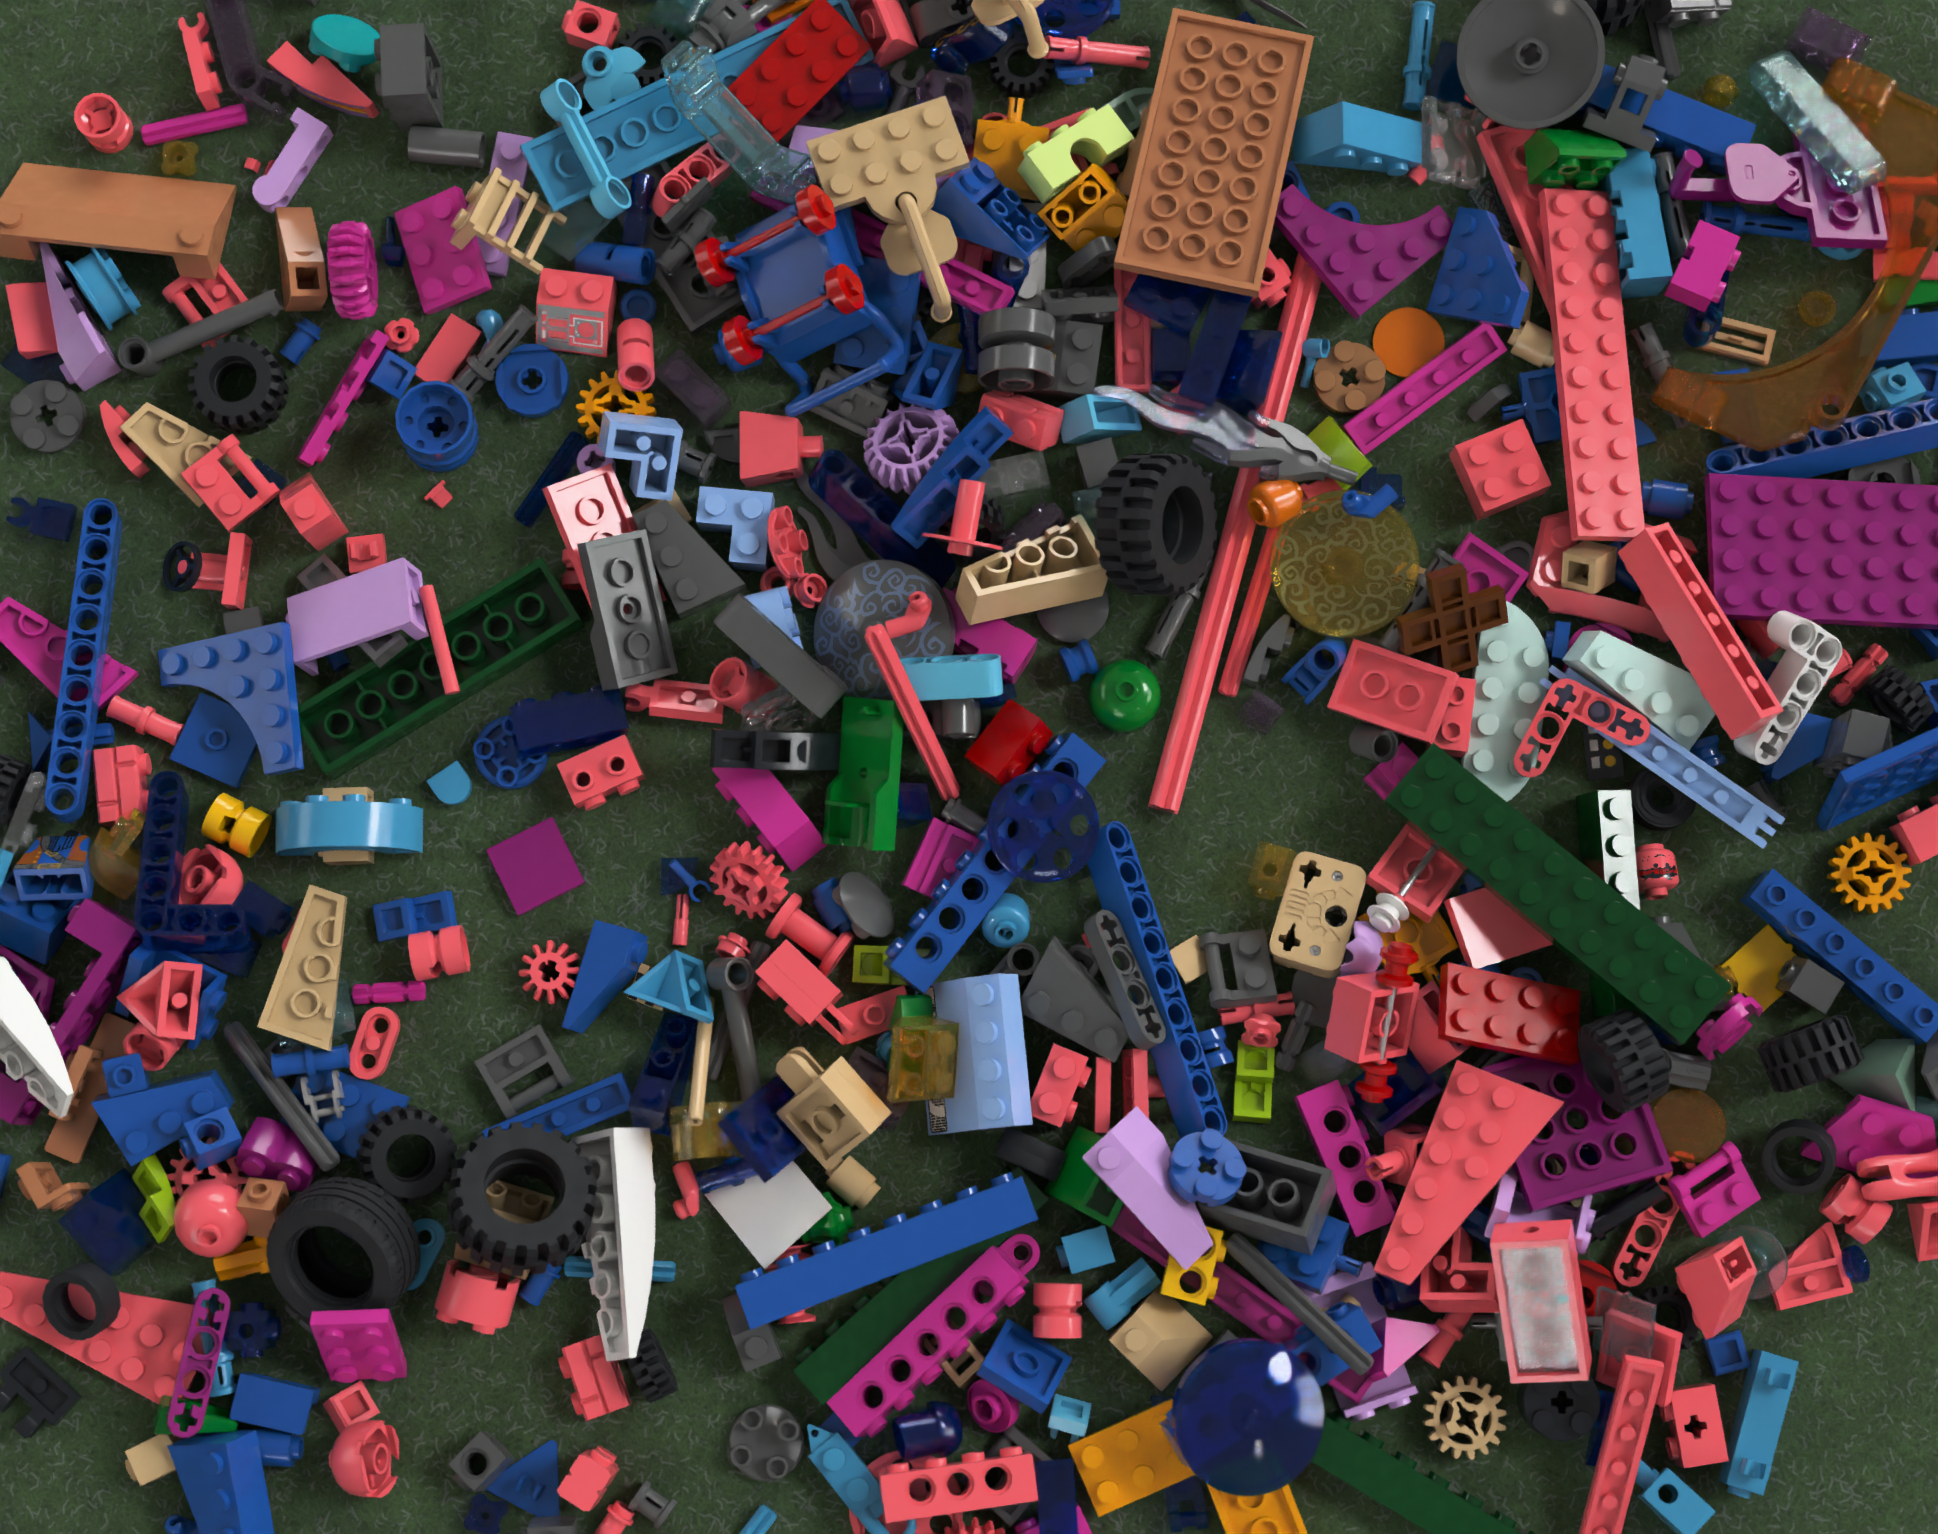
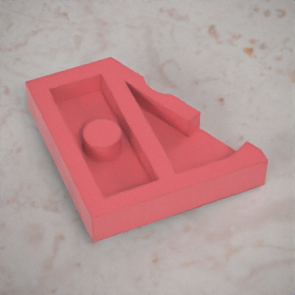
(1814, 1271)

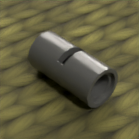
(446, 146)

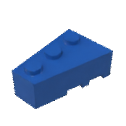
(155, 1116)

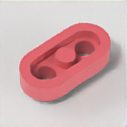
(375, 1043)

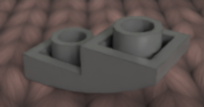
(1273, 641)

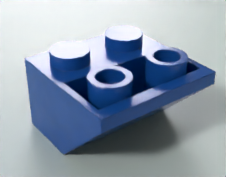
(32, 926)

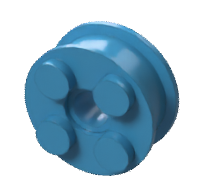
(104, 286)

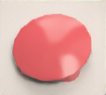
(786, 542)

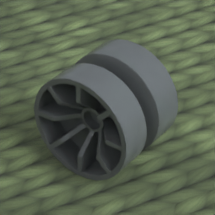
(1016, 349)

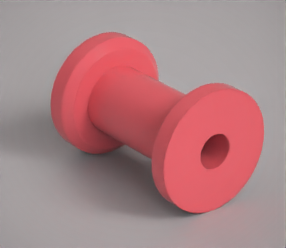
(809, 934)

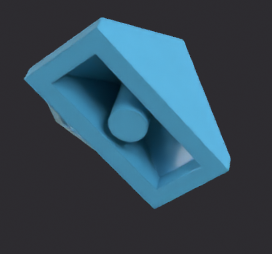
(676, 985)

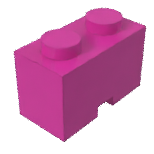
(1703, 265)

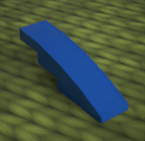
(936, 494)

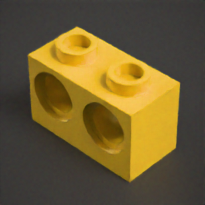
(1203, 1266)

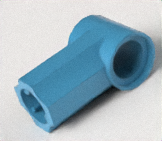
(1116, 1298)

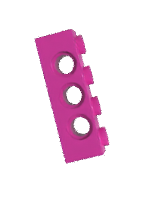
(1313, 1107)

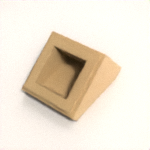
(1189, 960)

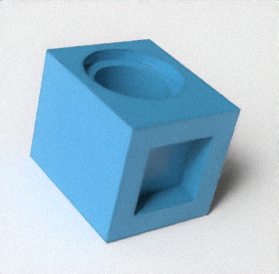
(1085, 1249)

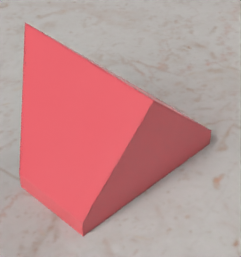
(166, 999)

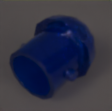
(928, 1431)

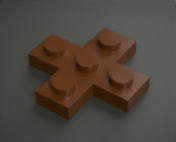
(1452, 619)

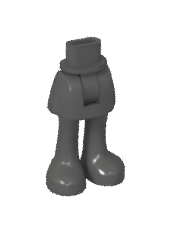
(729, 22)

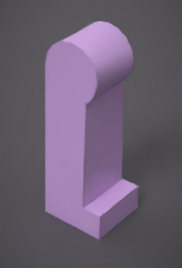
(293, 162)

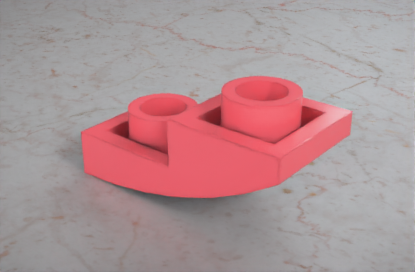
(129, 453)

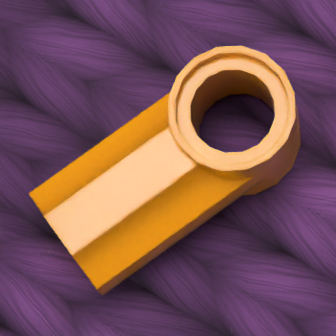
(244, 1260)

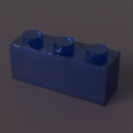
(566, 721)

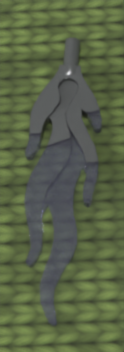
(1282, 455)

